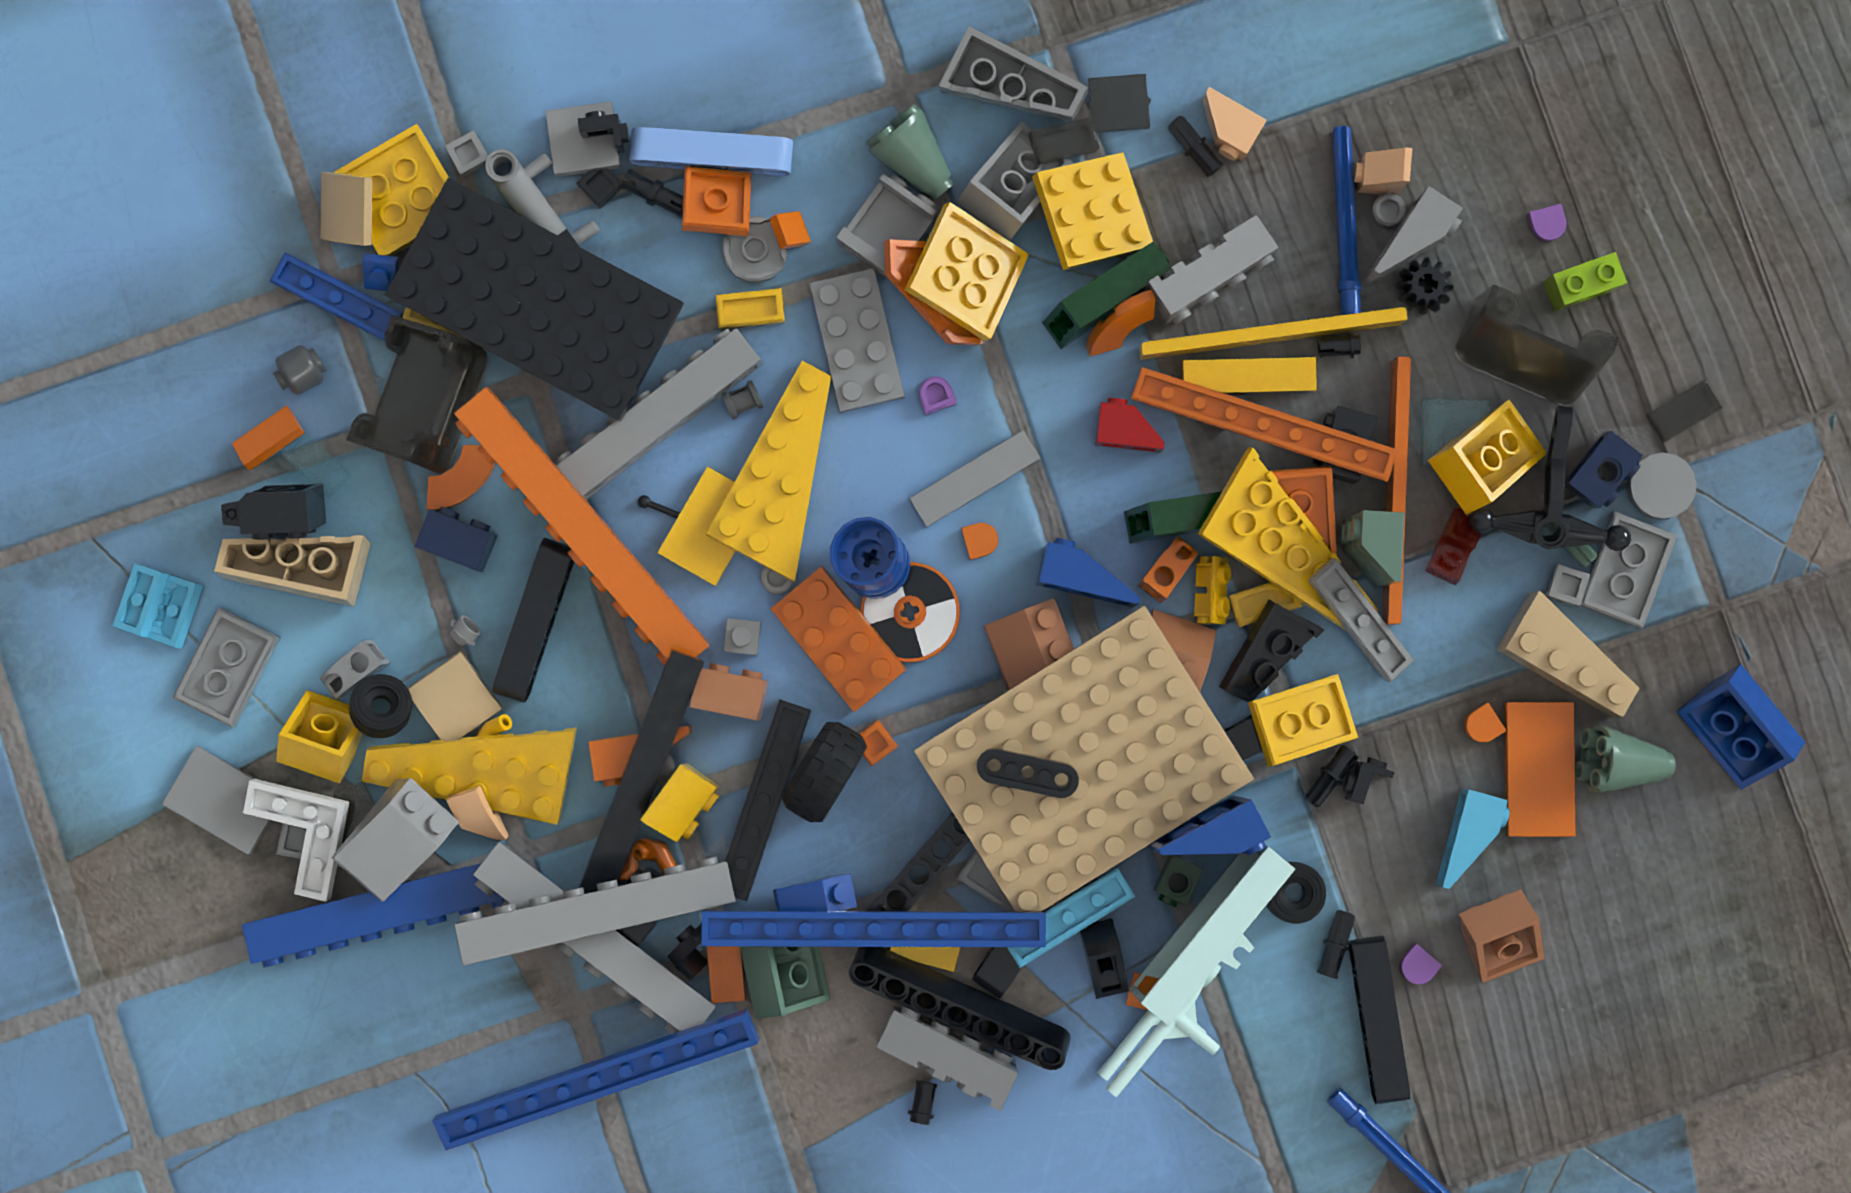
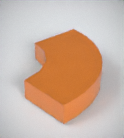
(1121, 322)
(460, 481)

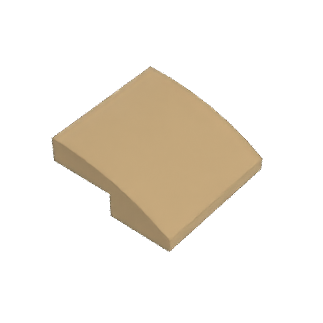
(346, 208)
(454, 698)

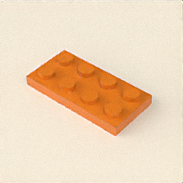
(838, 639)

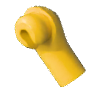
(496, 726)

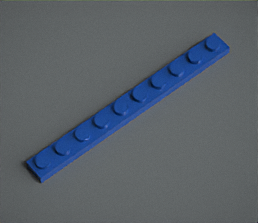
(873, 929)
(596, 1079)

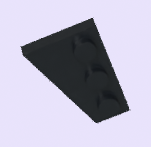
(1269, 646)

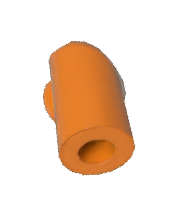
(653, 851)

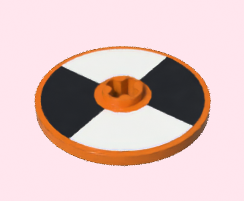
(933, 624)

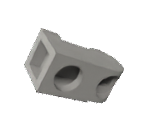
(353, 667)

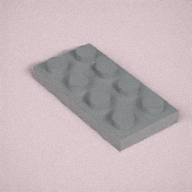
(857, 340)

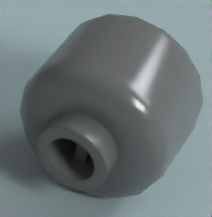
(299, 369)

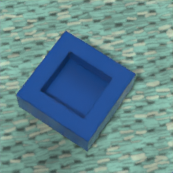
(379, 271)

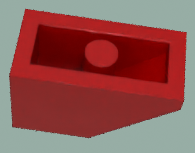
(1125, 428)

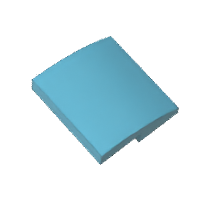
(157, 606)

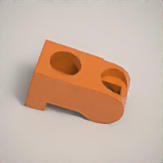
(1168, 569)

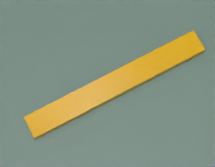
(1272, 333)

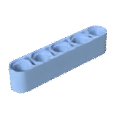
(710, 150)

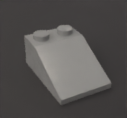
(1003, 189)
(1425, 224)
(395, 838)

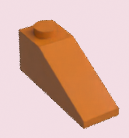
(612, 754)

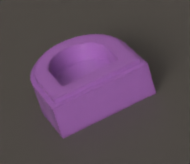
(1547, 223)
(936, 395)
(1418, 965)

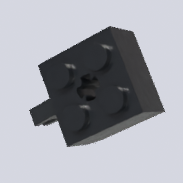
(278, 510)

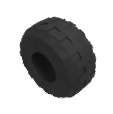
(824, 772)

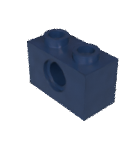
(1585, 480)

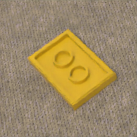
(687, 539)
(1302, 720)

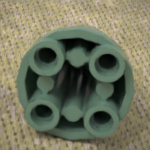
(912, 152)
(1619, 761)

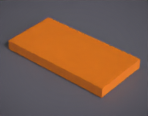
(1540, 769)

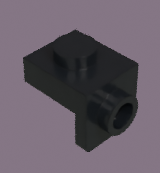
(599, 124)
(1358, 782)
(685, 955)

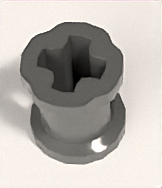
(742, 400)

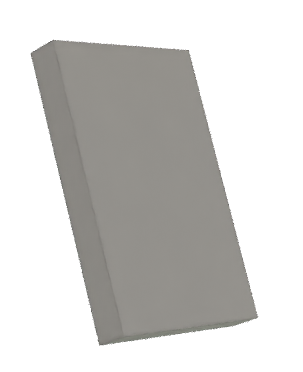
(1627, 580)
(226, 667)
(214, 798)

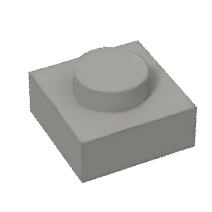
(467, 153)
(1567, 585)
(742, 636)

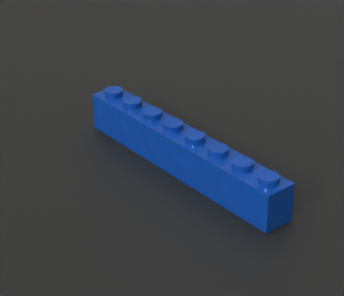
(365, 916)

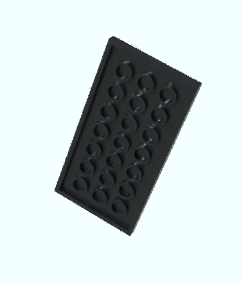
(534, 299)

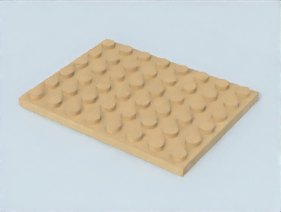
(1131, 731)

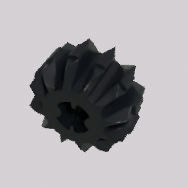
(1433, 279)

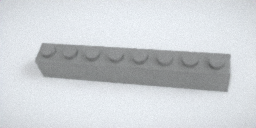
(659, 413)
(594, 912)
(605, 953)

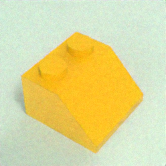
(319, 737)
(680, 803)

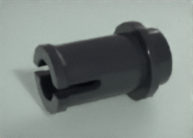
(1339, 345)
(923, 1102)

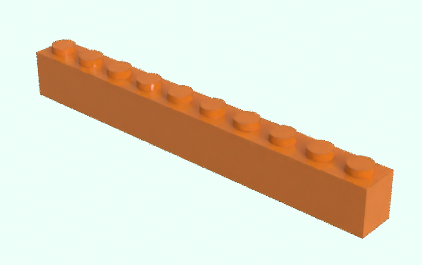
(578, 525)

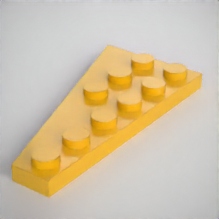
(772, 492)
(1269, 533)
(516, 772)

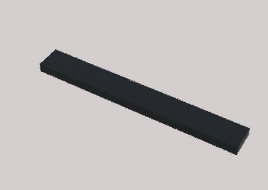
(642, 770)

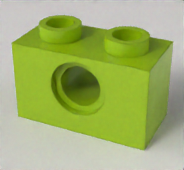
(1585, 281)

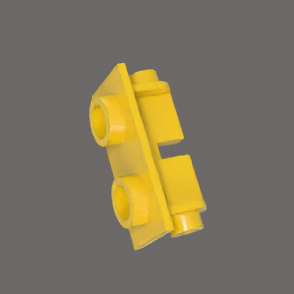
(1214, 605)

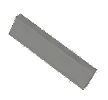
(974, 478)
(1360, 620)

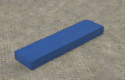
(333, 296)

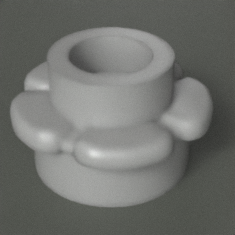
(464, 631)

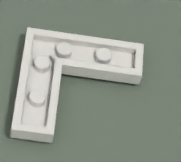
(324, 825)

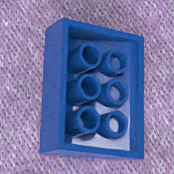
(1222, 829)

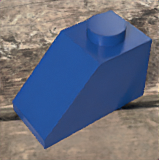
(820, 894)

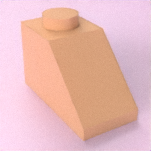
(1231, 125)
(1383, 171)

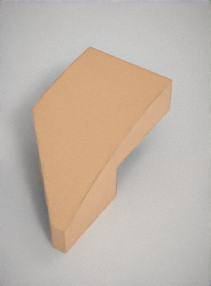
(476, 815)

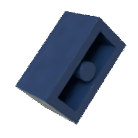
(456, 540)

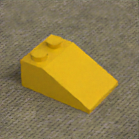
(1487, 457)

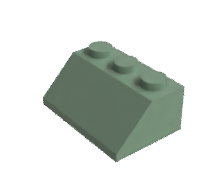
(1375, 544)
(784, 978)

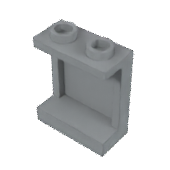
(886, 215)

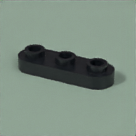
(1041, 782)

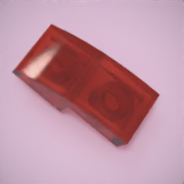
(1453, 548)

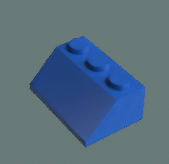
(1742, 727)

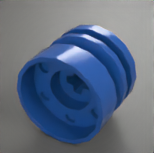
(865, 541)

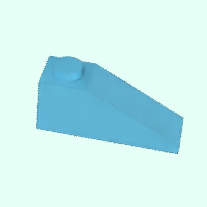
(1472, 830)

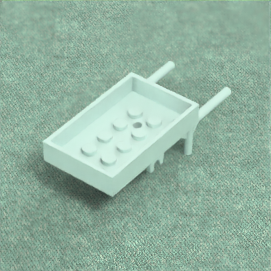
(1193, 959)

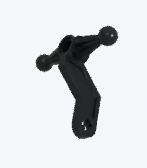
(1528, 524)

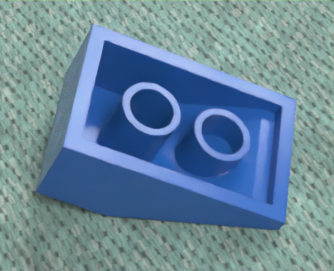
(1079, 574)

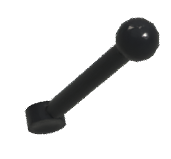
(644, 502)

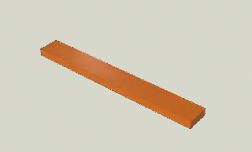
(1264, 424)
(1398, 478)

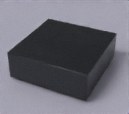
(599, 186)

